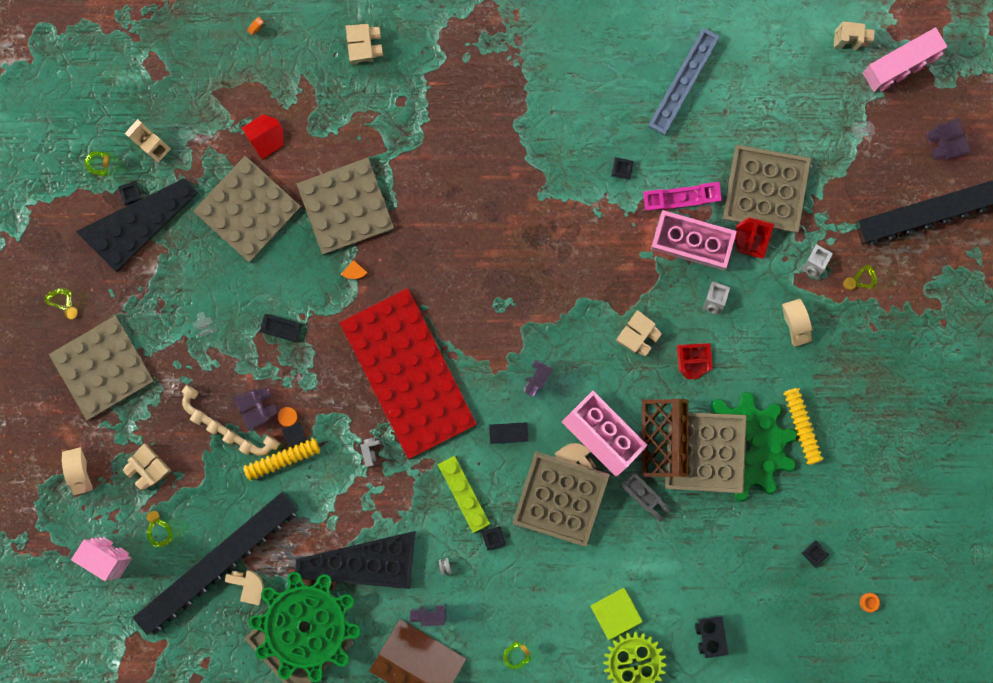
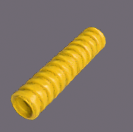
(803, 426)
(282, 459)

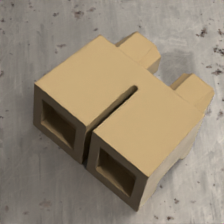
(852, 34)
(359, 43)
(634, 341)
(139, 463)

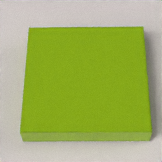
(616, 613)

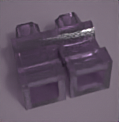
(943, 134)
(539, 378)
(259, 415)
(429, 617)

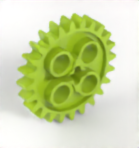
(630, 645)

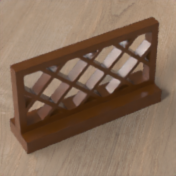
(679, 420)

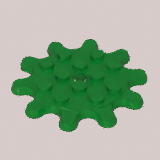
(765, 442)
(283, 632)

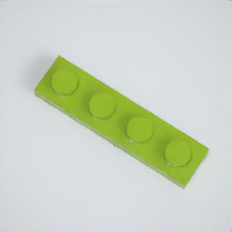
(463, 494)

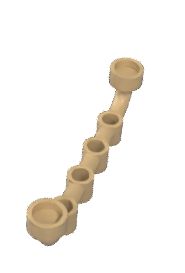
(229, 436)

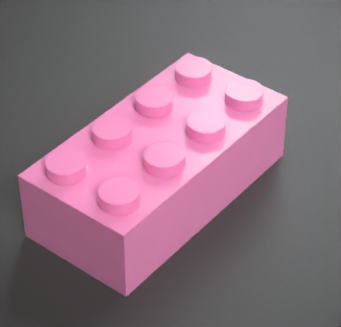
(904, 60)
(693, 240)
(604, 433)
(102, 558)

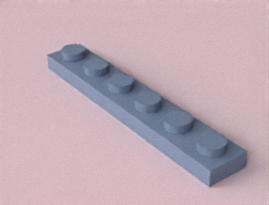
(683, 81)

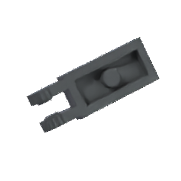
(644, 495)

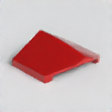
(265, 135)
(753, 237)
(694, 360)

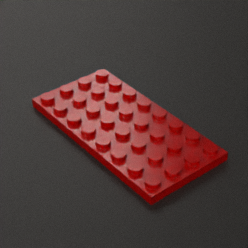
(408, 373)

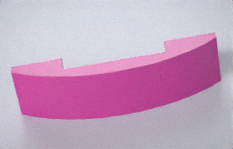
(682, 197)

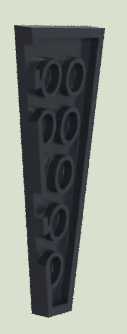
(130, 228)
(374, 563)

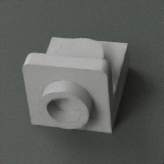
(817, 261)
(716, 298)
(369, 455)

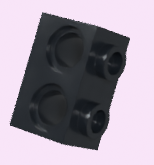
(716, 635)

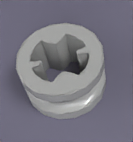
(444, 566)

